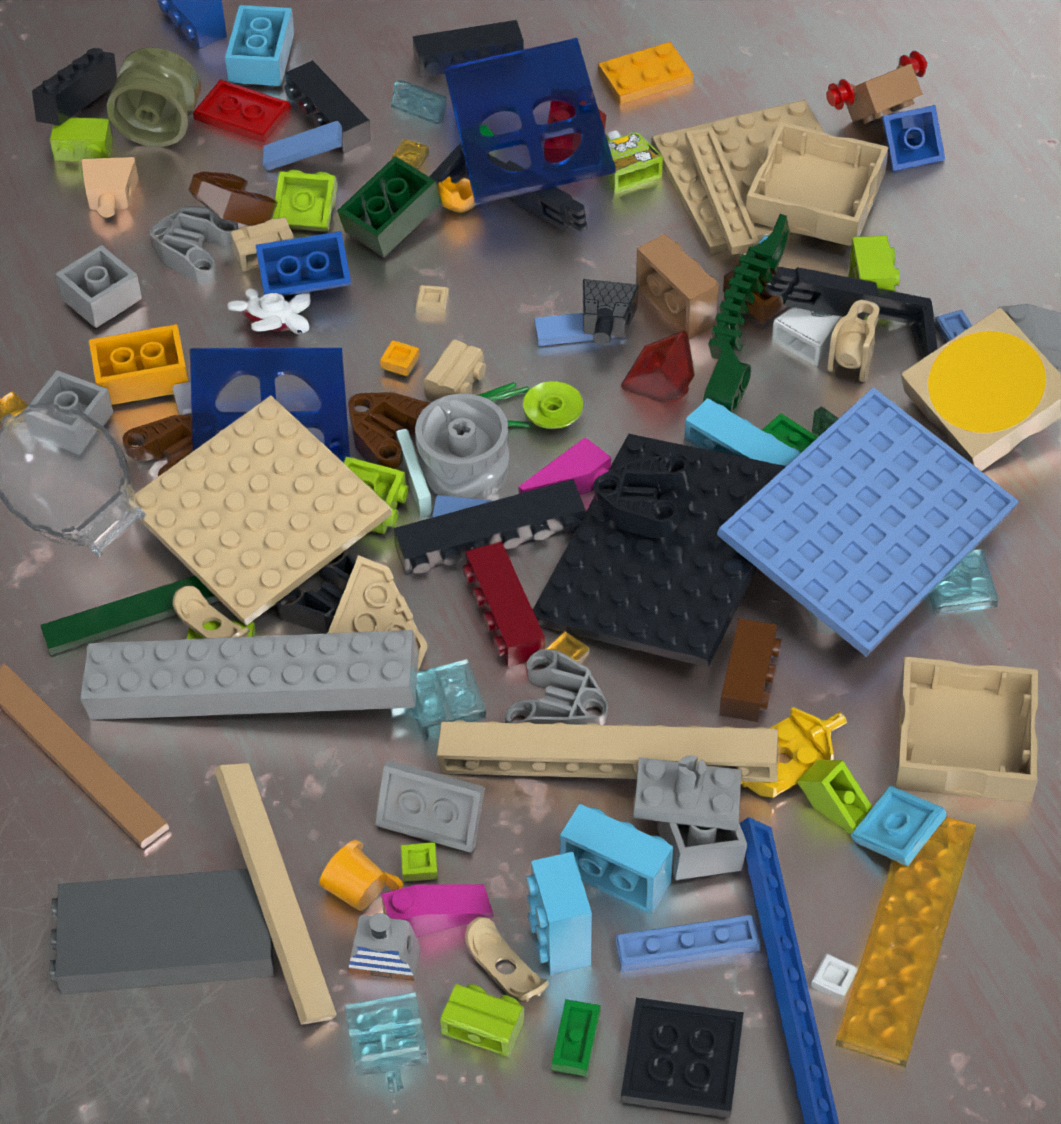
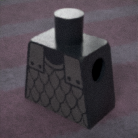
(608, 308)

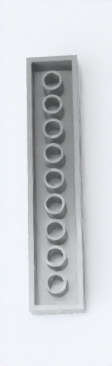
(250, 675)

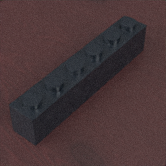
(509, 520)

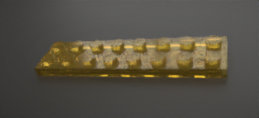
(905, 947)

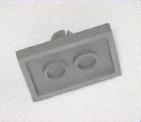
(687, 793)
(429, 806)

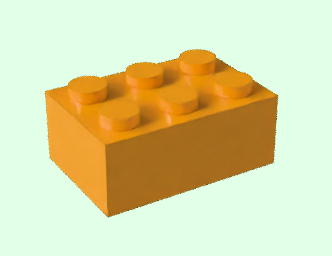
(139, 363)

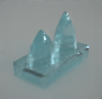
(419, 101)

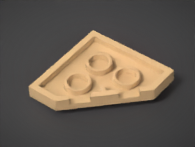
(374, 604)

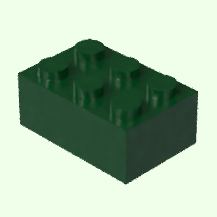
(389, 206)

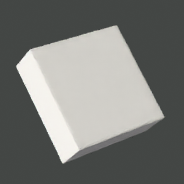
(834, 977)

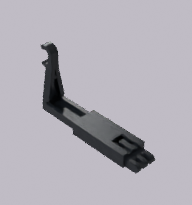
(549, 204)
(837, 293)

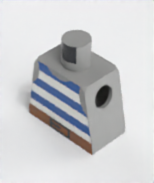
(384, 948)

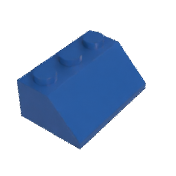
(199, 19)
(303, 264)

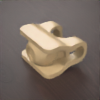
(854, 339)

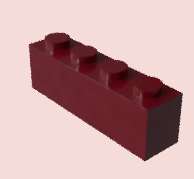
(504, 603)

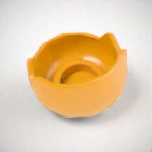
(457, 195)

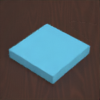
(899, 825)

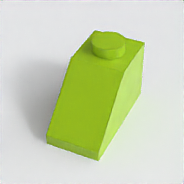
(835, 793)

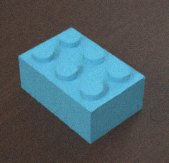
(259, 45)
(618, 857)
(559, 913)

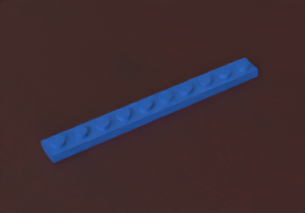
(788, 976)

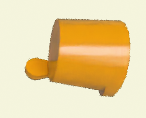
(356, 877)

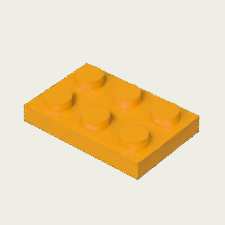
(645, 72)

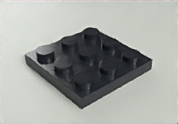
(682, 1057)

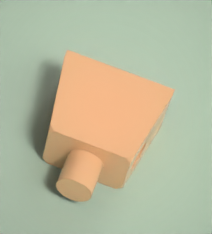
(109, 183)

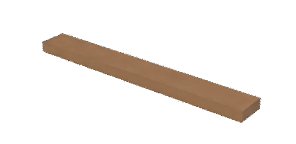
(79, 760)

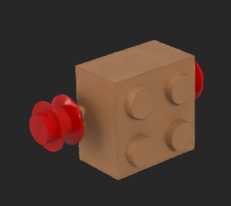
(881, 94)

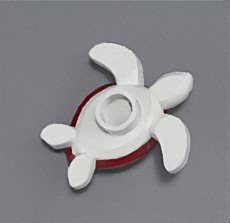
(272, 312)

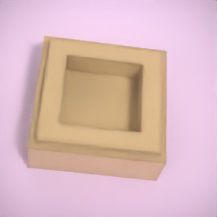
(432, 300)

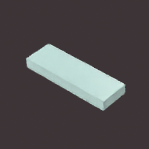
(414, 474)

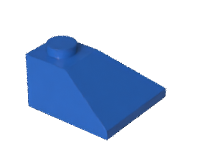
(913, 138)

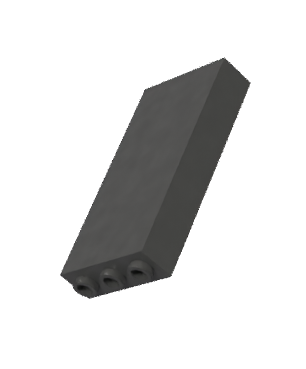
(159, 932)

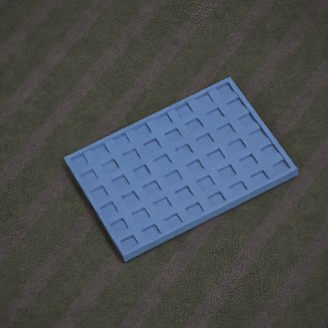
(868, 520)

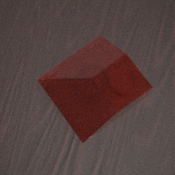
(662, 369)

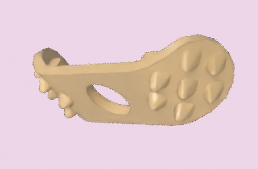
(196, 611)
(489, 948)

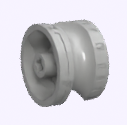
(463, 446)

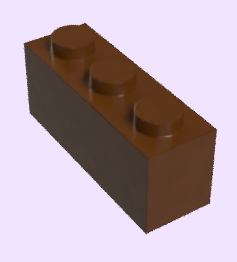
(750, 670)

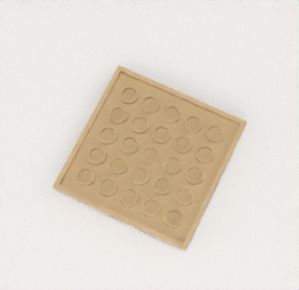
(745, 148)
(259, 509)

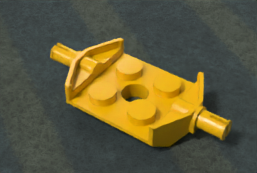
(805, 742)

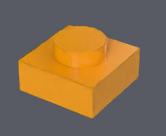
(399, 358)

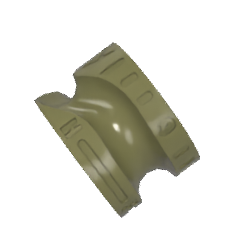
(154, 97)

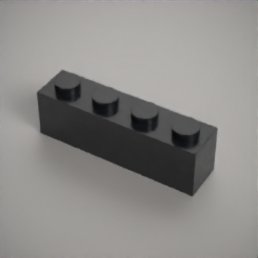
(464, 45)
(74, 87)
(326, 104)

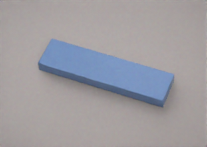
(687, 943)

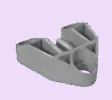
(180, 240)
(567, 692)

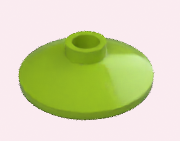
(553, 404)

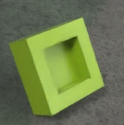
(419, 862)

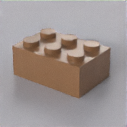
(677, 286)

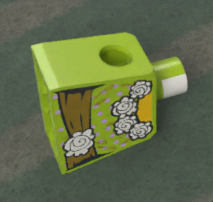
(634, 161)

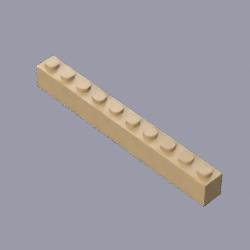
(600, 749)

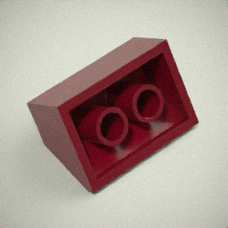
(562, 147)

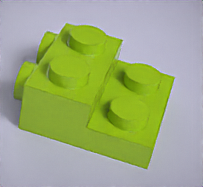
(306, 199)
(385, 482)

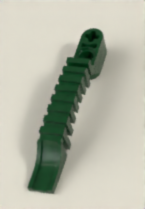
(730, 375)

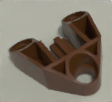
(228, 199)
(376, 428)
(160, 439)

